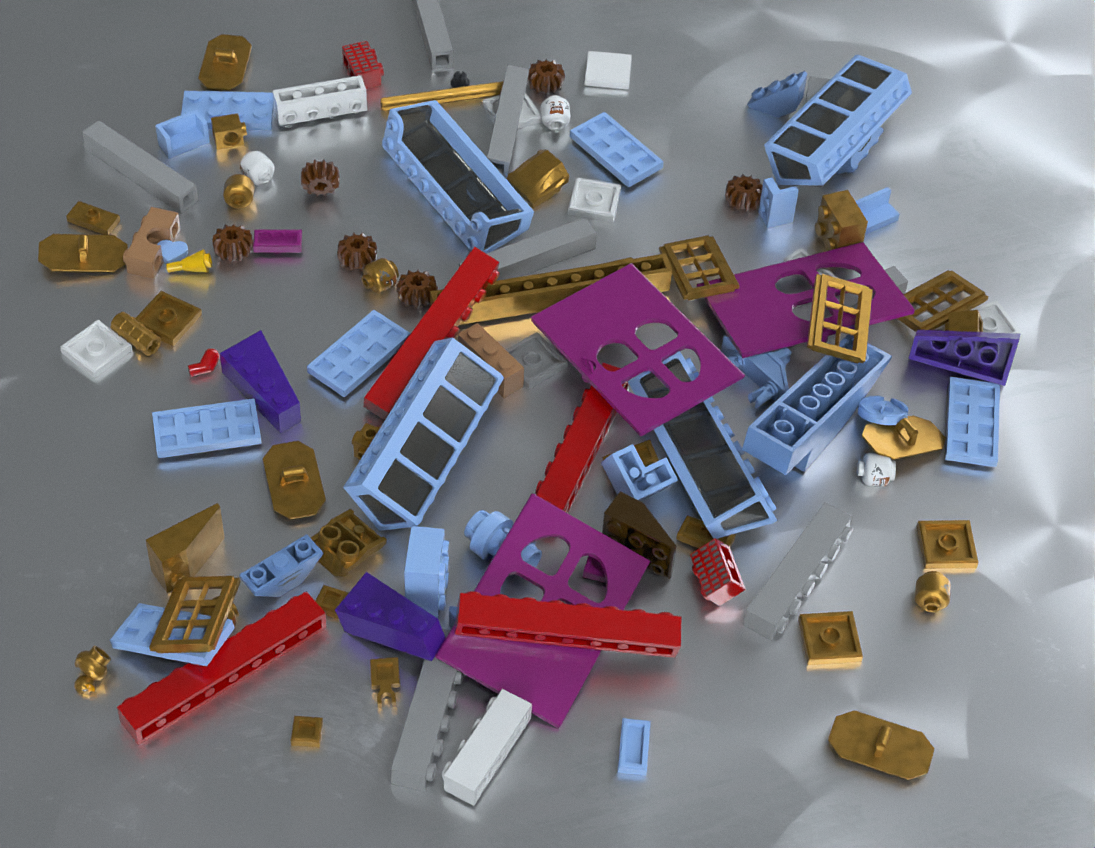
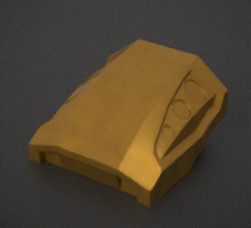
(539, 177)
(346, 543)

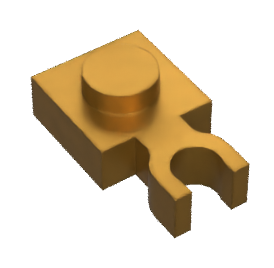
(385, 677)

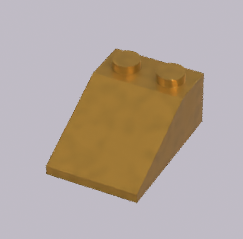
(185, 546)

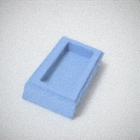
(634, 746)

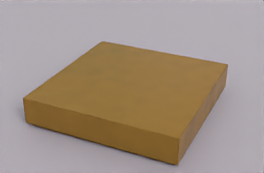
(169, 317)
(947, 544)
(830, 638)

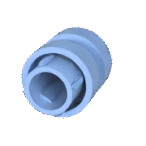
(489, 531)

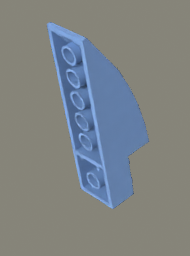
(813, 410)

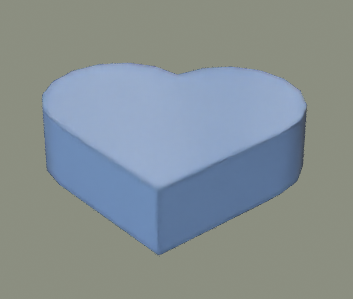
(173, 250)

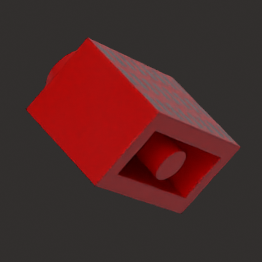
(362, 60)
(717, 572)

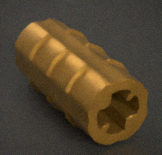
(135, 333)

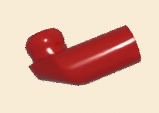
(206, 365)

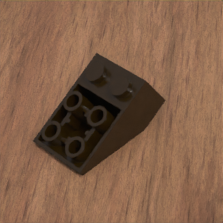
(636, 528)

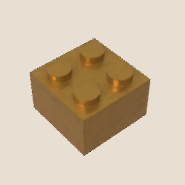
(840, 220)

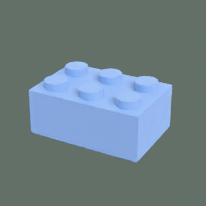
(427, 569)

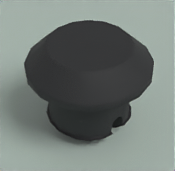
(459, 80)

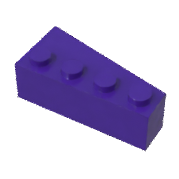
(968, 353)
(259, 376)
(390, 619)

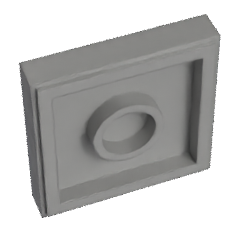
(538, 359)

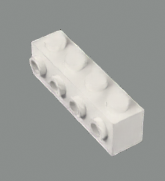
(320, 100)
(487, 746)

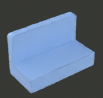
(777, 205)
(878, 210)

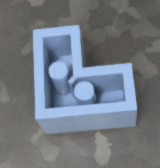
(633, 478)

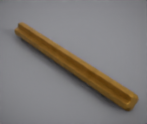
(443, 95)

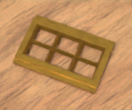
(714, 254)
(934, 285)
(817, 322)
(214, 625)

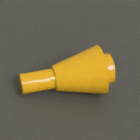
(196, 262)

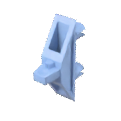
(763, 369)

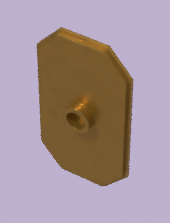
(225, 62)
(82, 252)
(905, 439)
(294, 480)
(881, 744)

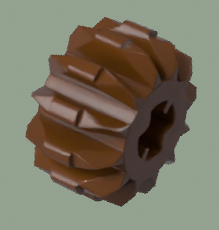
(546, 76)
(320, 177)
(744, 192)
(232, 242)
(356, 251)
(415, 288)

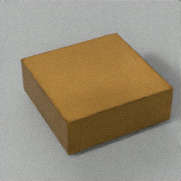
(329, 599)
(306, 731)

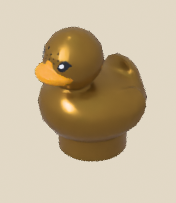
(94, 666)

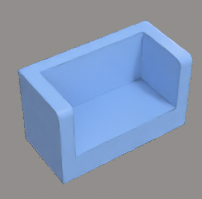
(182, 133)

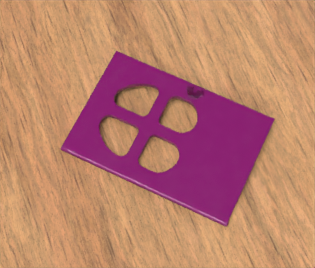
(611, 314)
(762, 317)
(533, 671)

